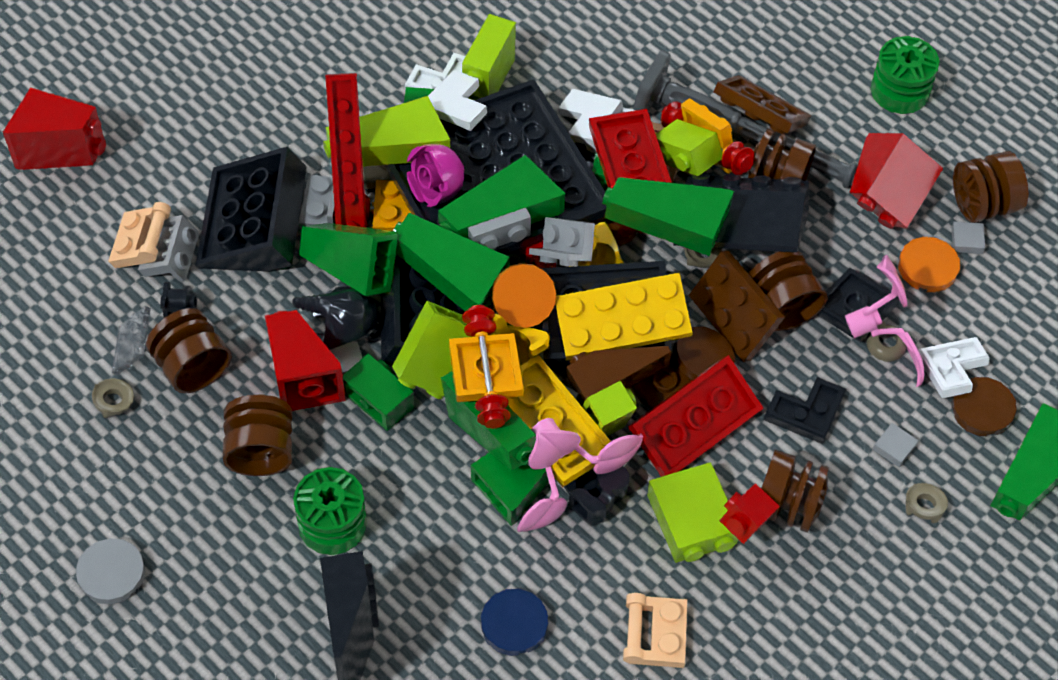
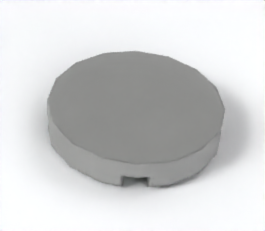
(110, 571)

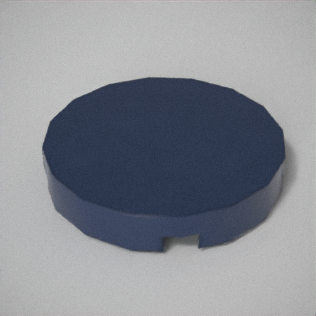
(514, 622)

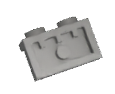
(317, 202)
(567, 241)
(174, 249)

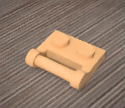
(139, 236)
(667, 631)

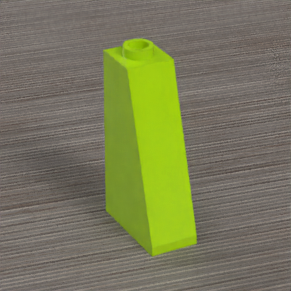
(395, 131)

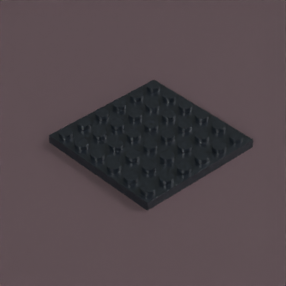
(516, 125)

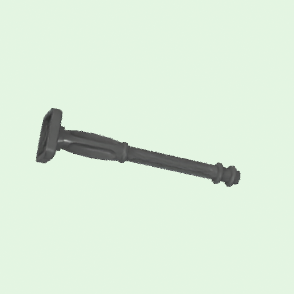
(658, 88)

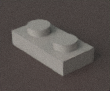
(502, 230)

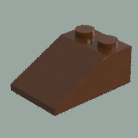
(606, 367)

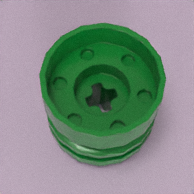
(904, 74)
(330, 510)

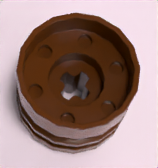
(779, 162)
(990, 186)
(791, 287)
(188, 350)
(257, 435)
(794, 490)

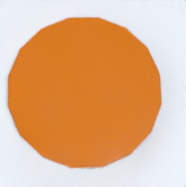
(929, 264)
(523, 295)

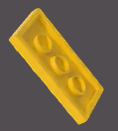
(623, 315)
(548, 398)

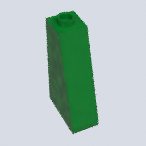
(507, 191)
(670, 211)
(352, 254)
(450, 261)
(508, 443)
(1033, 468)
(506, 489)

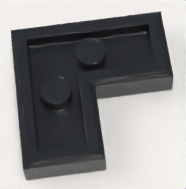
(808, 417)

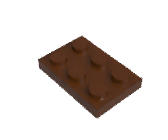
(761, 104)
(736, 306)

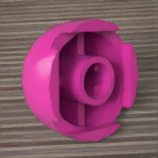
(435, 174)

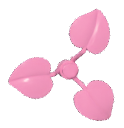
(868, 318)
(551, 446)

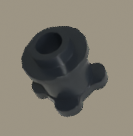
(177, 299)

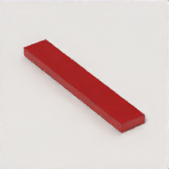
(346, 149)

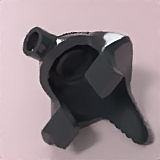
(346, 313)

